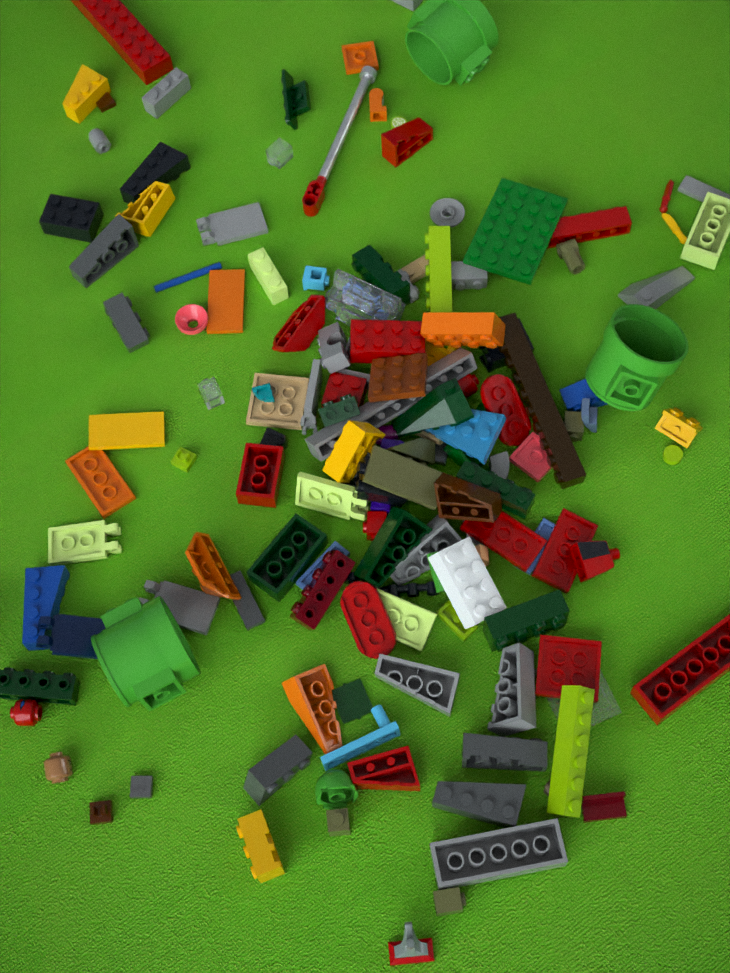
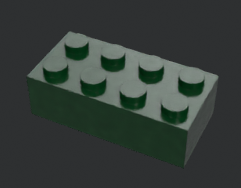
(287, 557)
(526, 621)

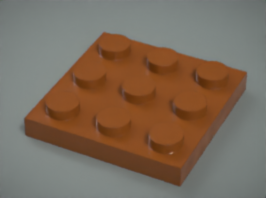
(398, 377)

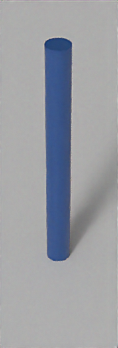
(189, 276)

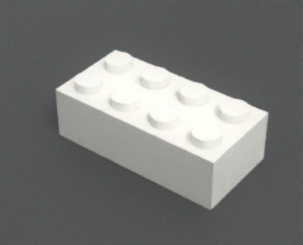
(467, 582)

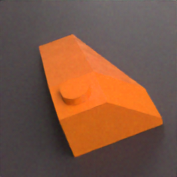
(313, 701)

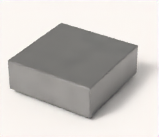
(141, 787)

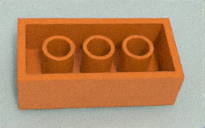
(463, 329)

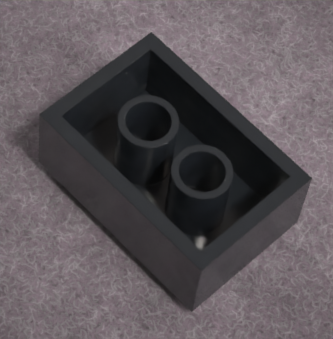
(71, 218)

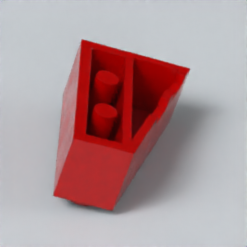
(405, 140)
(385, 771)

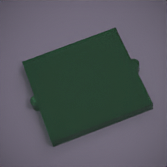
(352, 701)

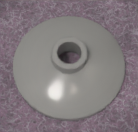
(447, 207)

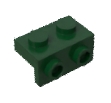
(340, 411)

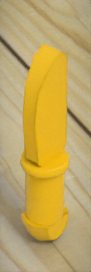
(674, 227)

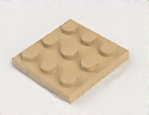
(289, 403)

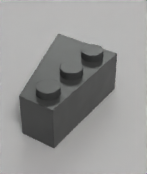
(277, 769)

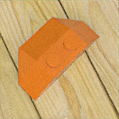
(210, 568)

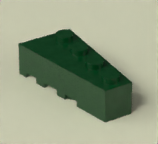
(380, 274)
(390, 546)

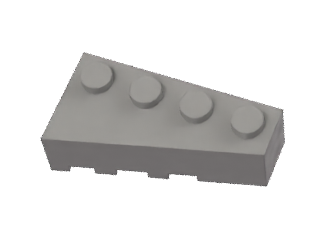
(423, 682)
(515, 697)

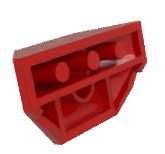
(301, 326)

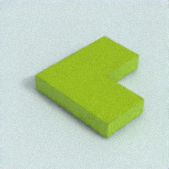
(450, 618)

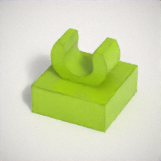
(183, 459)

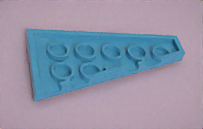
(474, 435)

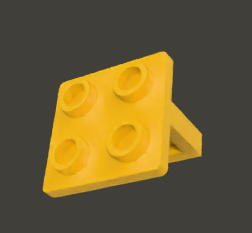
(678, 426)

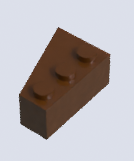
(466, 500)

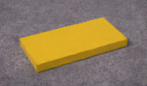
(126, 430)

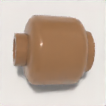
(58, 768)

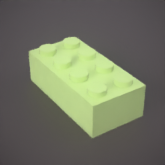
(708, 232)

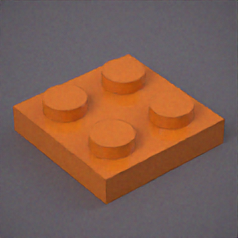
(358, 56)

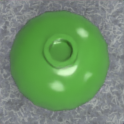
(335, 789)

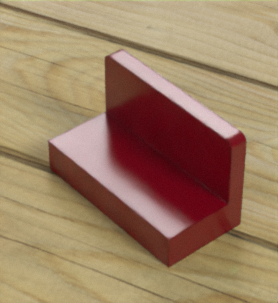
(603, 807)

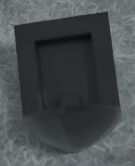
(274, 438)

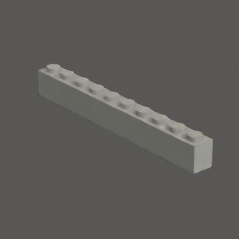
(378, 413)

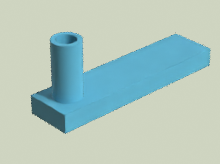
(355, 748)

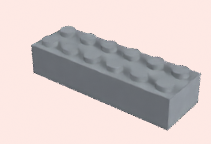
(498, 854)

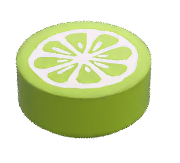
(397, 121)

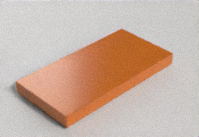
(226, 301)
(100, 481)

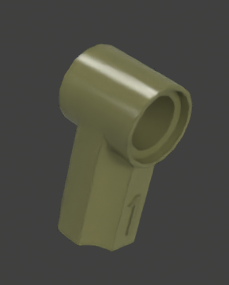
(569, 252)

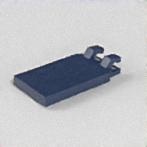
(69, 635)

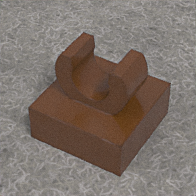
(101, 812)

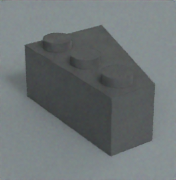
(126, 322)

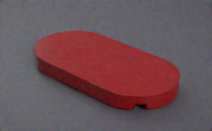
(501, 397)
(368, 619)

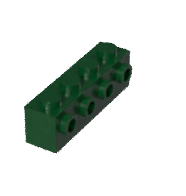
(513, 498)
(42, 687)

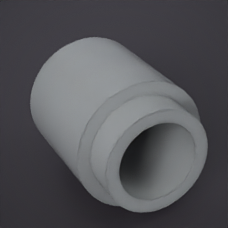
(99, 141)

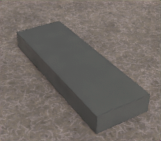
(246, 605)

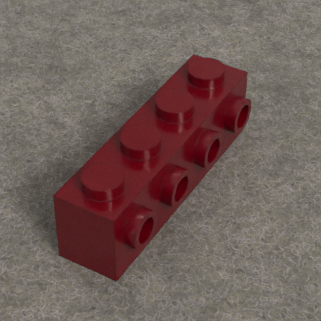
(322, 589)

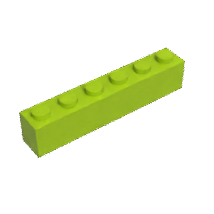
(438, 269)
(570, 751)

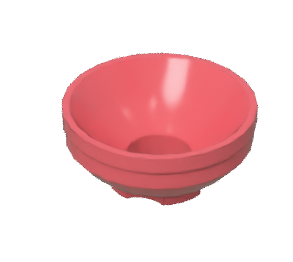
(191, 313)

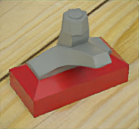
(410, 949)

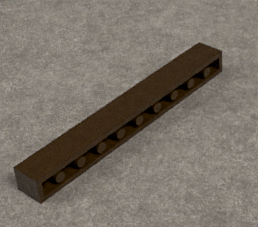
(540, 405)

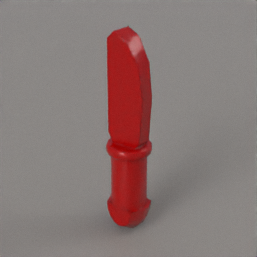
(666, 197)

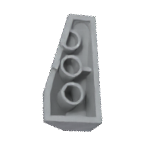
(417, 562)

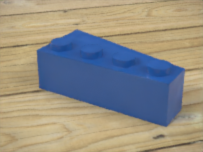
(573, 395)
(41, 598)

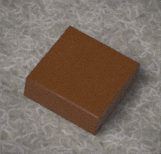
(105, 102)

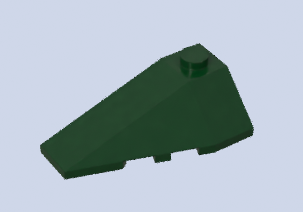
(438, 408)

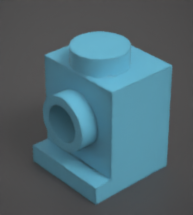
(315, 278)

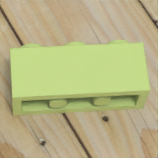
(268, 276)

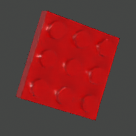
(567, 663)

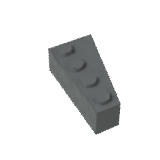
(104, 251)

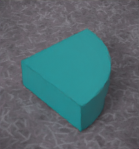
(263, 393)

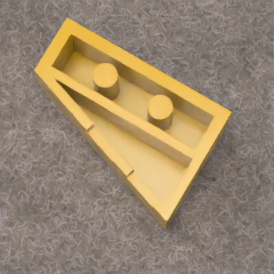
(84, 93)
(149, 209)
(351, 448)
(259, 846)

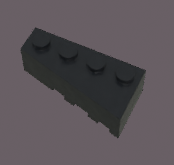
(160, 165)

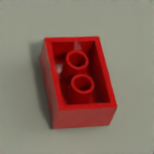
(260, 475)

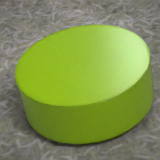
(672, 454)

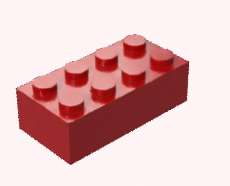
(384, 339)

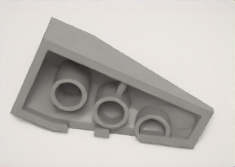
(657, 289)

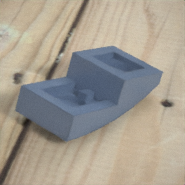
(589, 415)

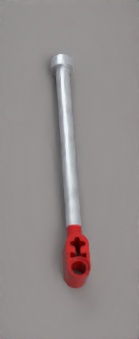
(315, 193)

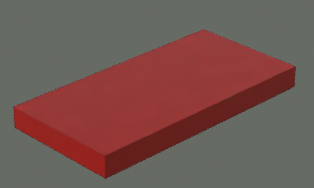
(507, 539)
(556, 561)

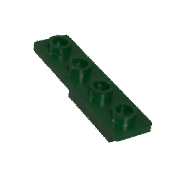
(295, 99)

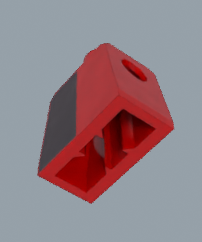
(593, 558)

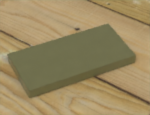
(401, 477)

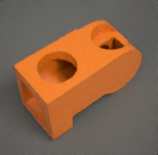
(377, 110)

